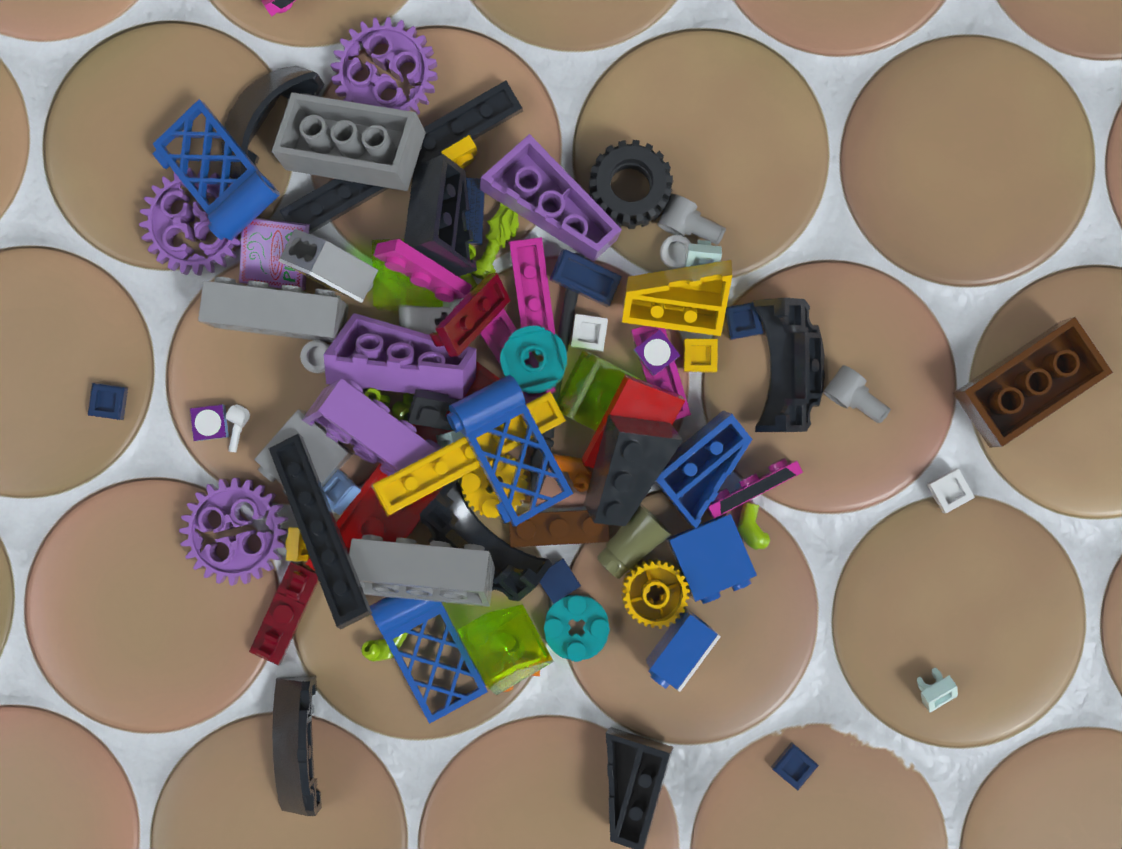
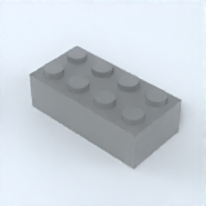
(349, 141)
(272, 311)
(423, 571)

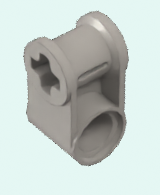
(422, 318)

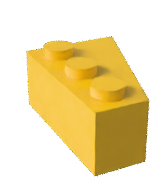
(680, 298)

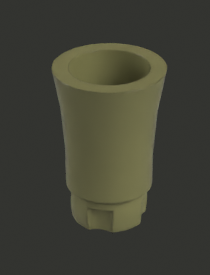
(633, 542)

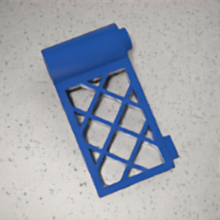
(237, 203)
(484, 412)
(400, 616)

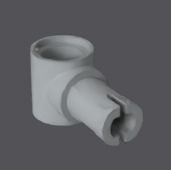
(682, 218)
(849, 390)

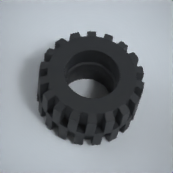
(640, 159)

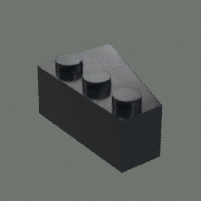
(438, 217)
(627, 467)
(635, 783)

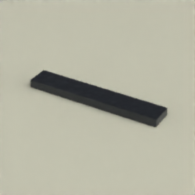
(320, 532)

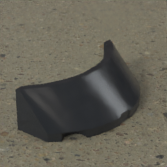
(257, 102)
(795, 365)
(455, 523)
(294, 745)

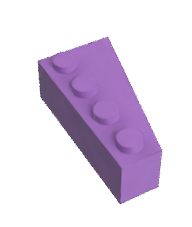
(550, 198)
(396, 360)
(368, 427)

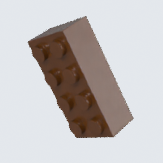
(1032, 382)

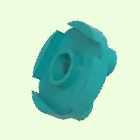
(544, 344)
(576, 646)

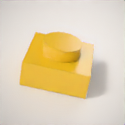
(462, 152)
(700, 355)
(295, 546)

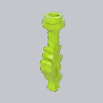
(502, 227)

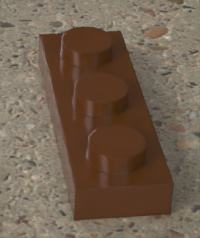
(558, 529)

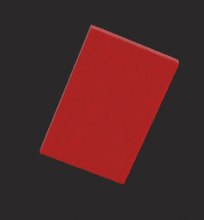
(639, 401)

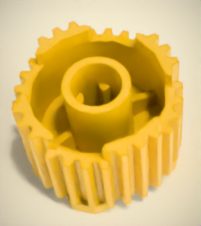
(477, 493)
(671, 601)

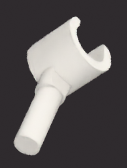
(238, 416)

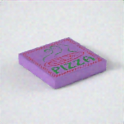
(261, 249)

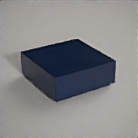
(743, 321)
(107, 401)
(559, 581)
(794, 766)

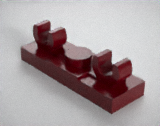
(471, 315)
(285, 613)

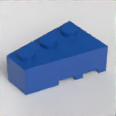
(703, 465)

